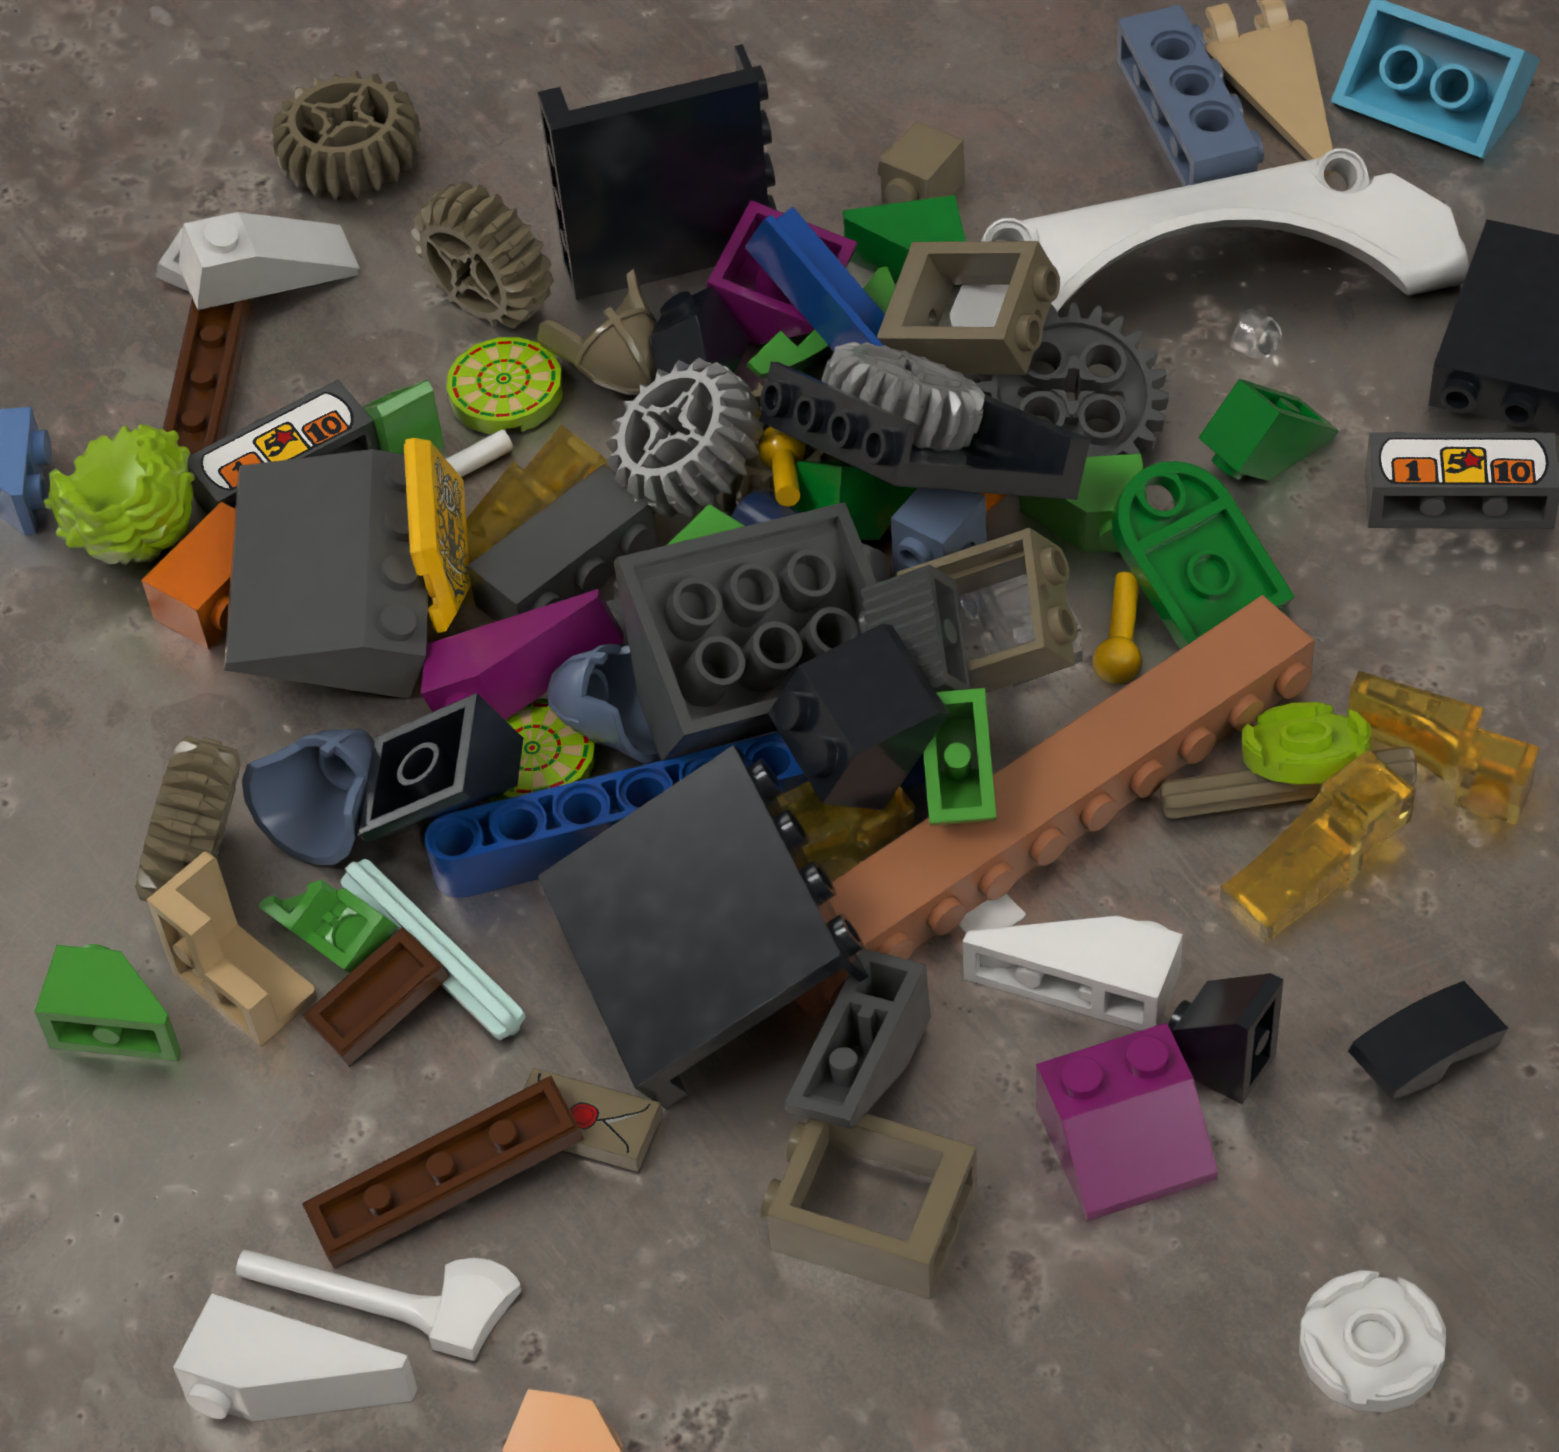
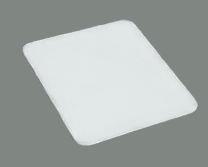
(993, 914)

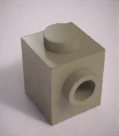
(921, 165)

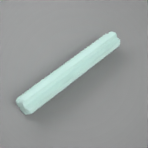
(467, 981)

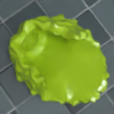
(125, 496)

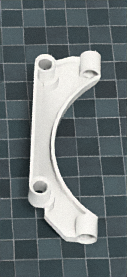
(1378, 221)

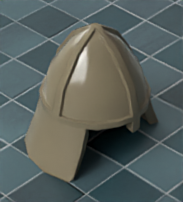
(615, 352)

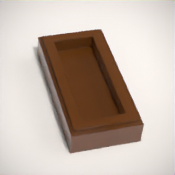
(376, 996)

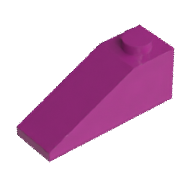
(516, 656)

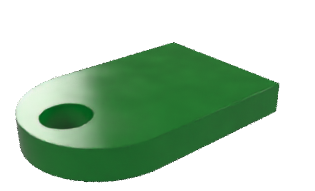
(1196, 558)

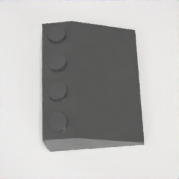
(326, 575)
(733, 617)

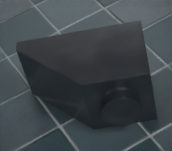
(697, 328)
(1230, 1032)

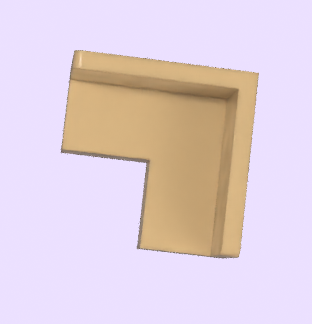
(223, 959)

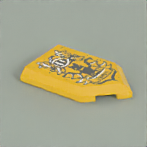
(437, 529)

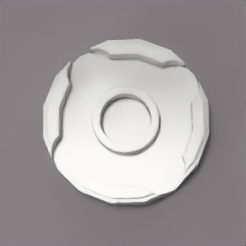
(1372, 1341)

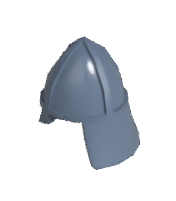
(601, 701)
(312, 794)

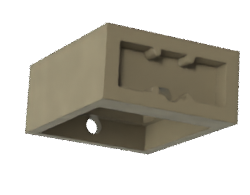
(926, 286)
(1052, 619)
(857, 1251)

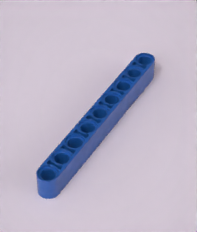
(529, 833)

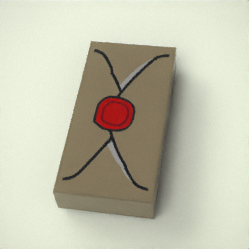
(612, 1122)

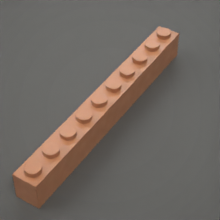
(1072, 785)

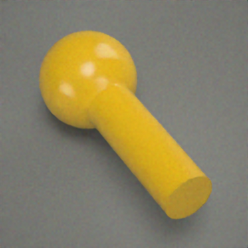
(781, 455)
(1118, 657)

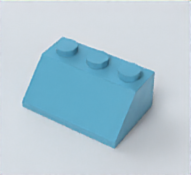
(1434, 78)

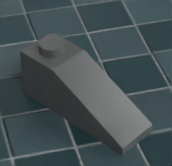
(863, 1041)

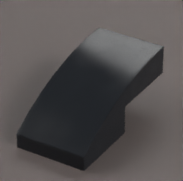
(1425, 1038)

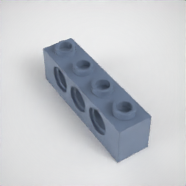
(1186, 97)

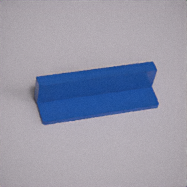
(815, 281)

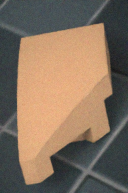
(561, 1424)

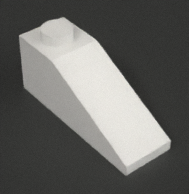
(260, 255)
(1087, 966)
(280, 1367)

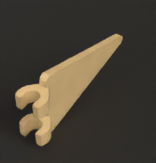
(1273, 72)

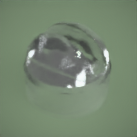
(1256, 335)

